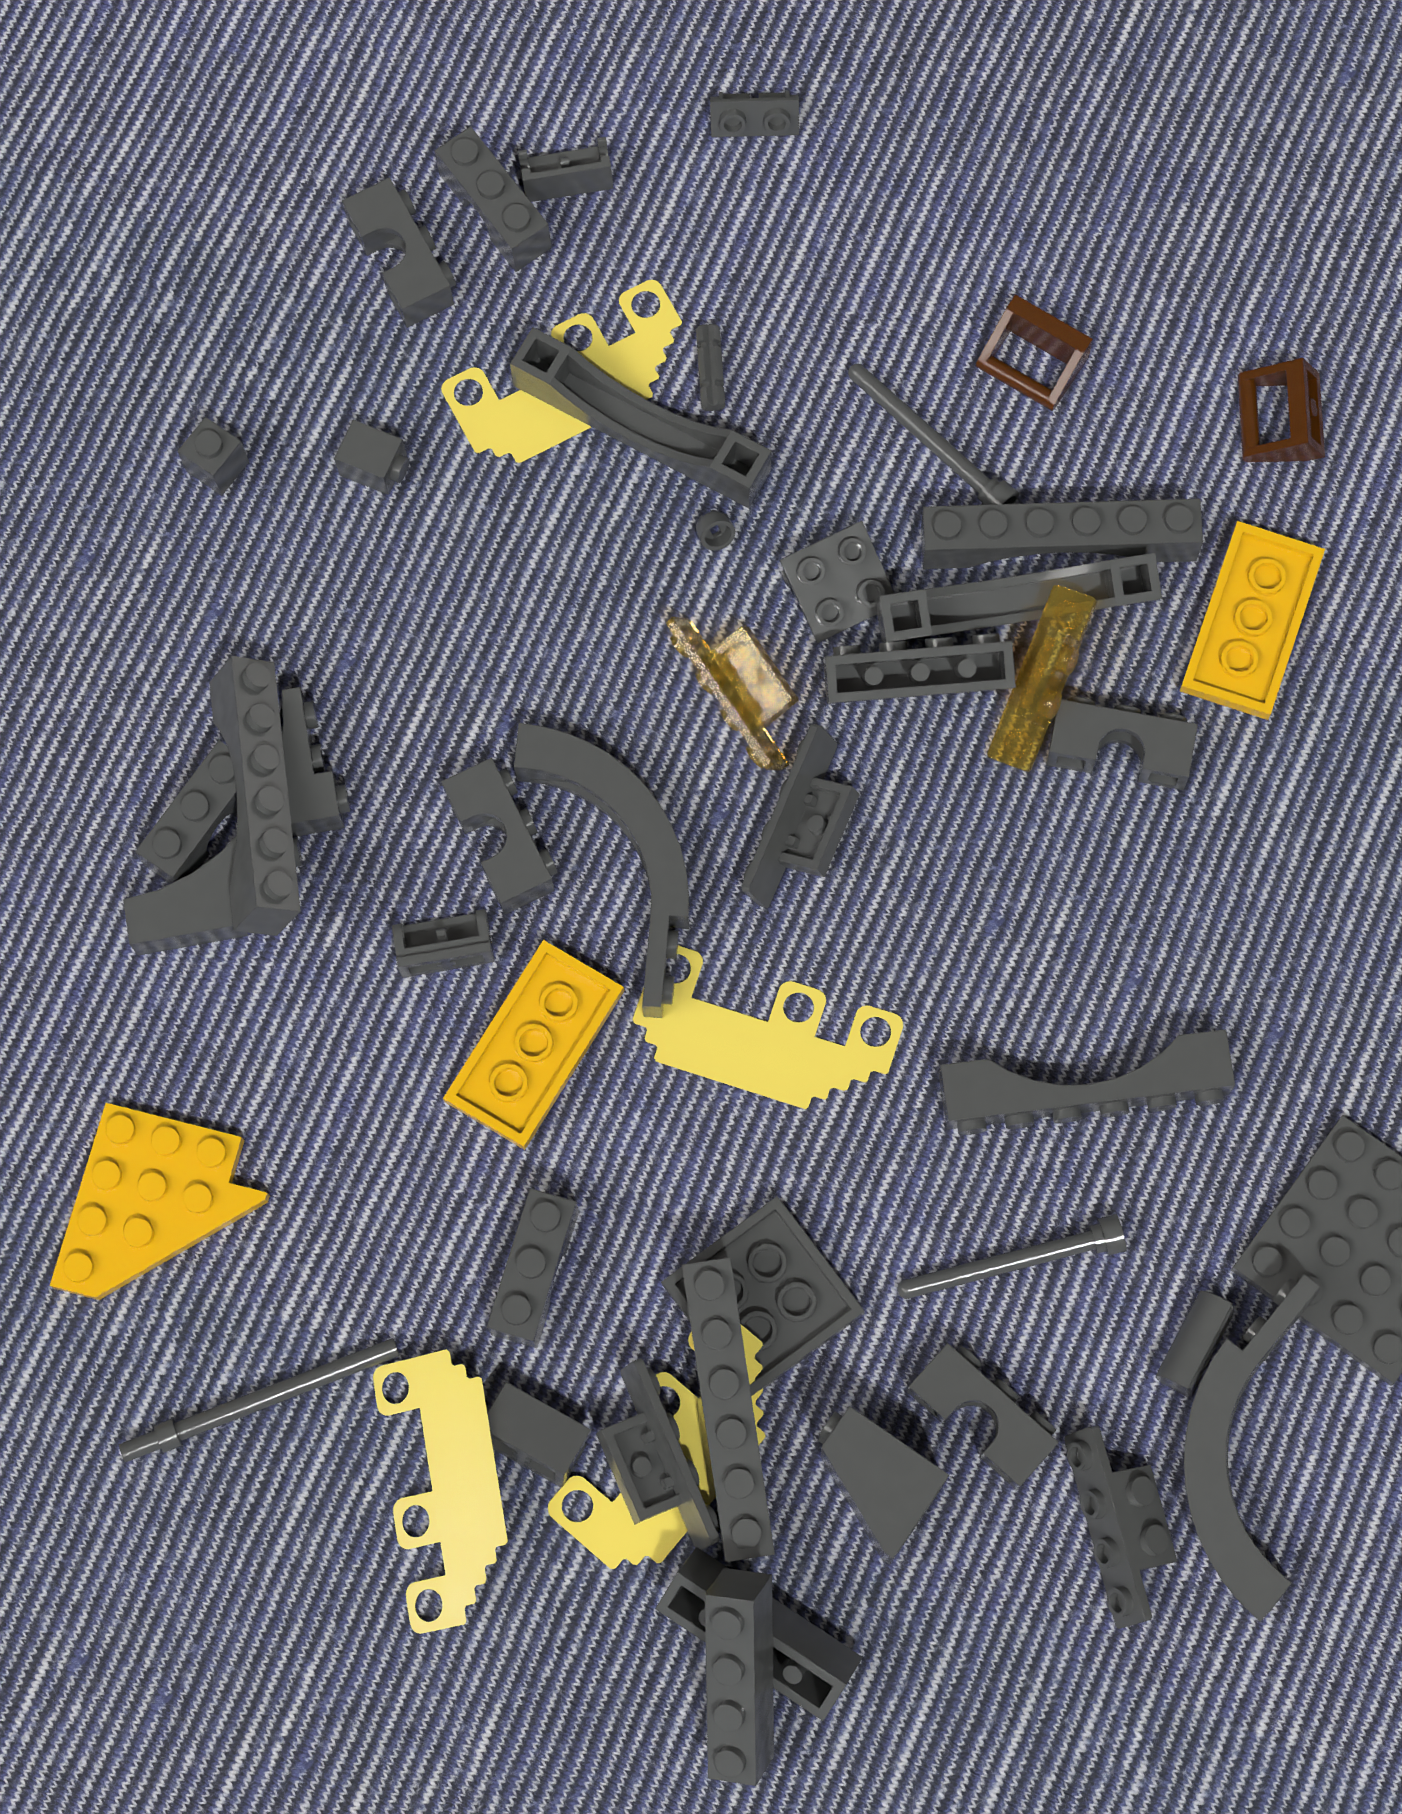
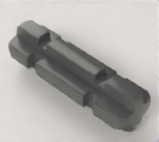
(710, 367)

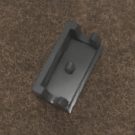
(566, 172)
(443, 944)
(536, 1435)

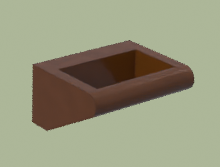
(1045, 333)
(1305, 413)

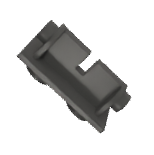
(763, 116)

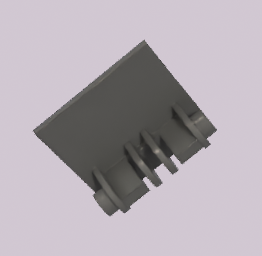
(837, 580)

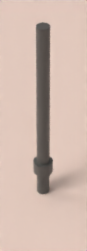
(170, 1434)

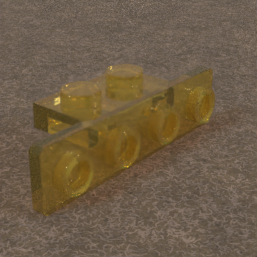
(1042, 678)
(744, 684)

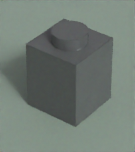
(213, 456)
(372, 457)

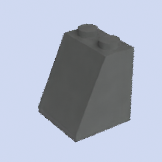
(879, 1478)

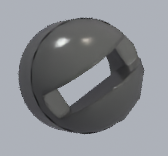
(721, 538)

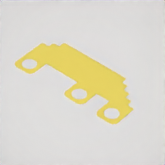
(530, 426)
(760, 1056)
(465, 1491)
(610, 1529)

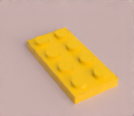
(1252, 620)
(533, 1044)

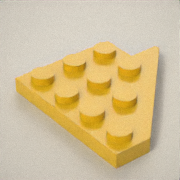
(146, 1198)

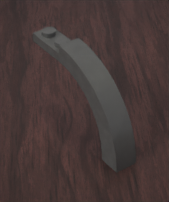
(599, 778)
(1206, 1466)

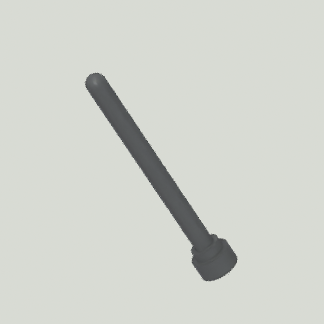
(990, 491)
(1103, 1237)

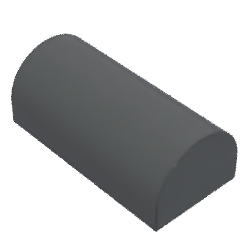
(1195, 1343)

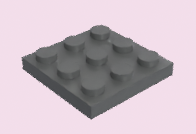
(781, 1287)

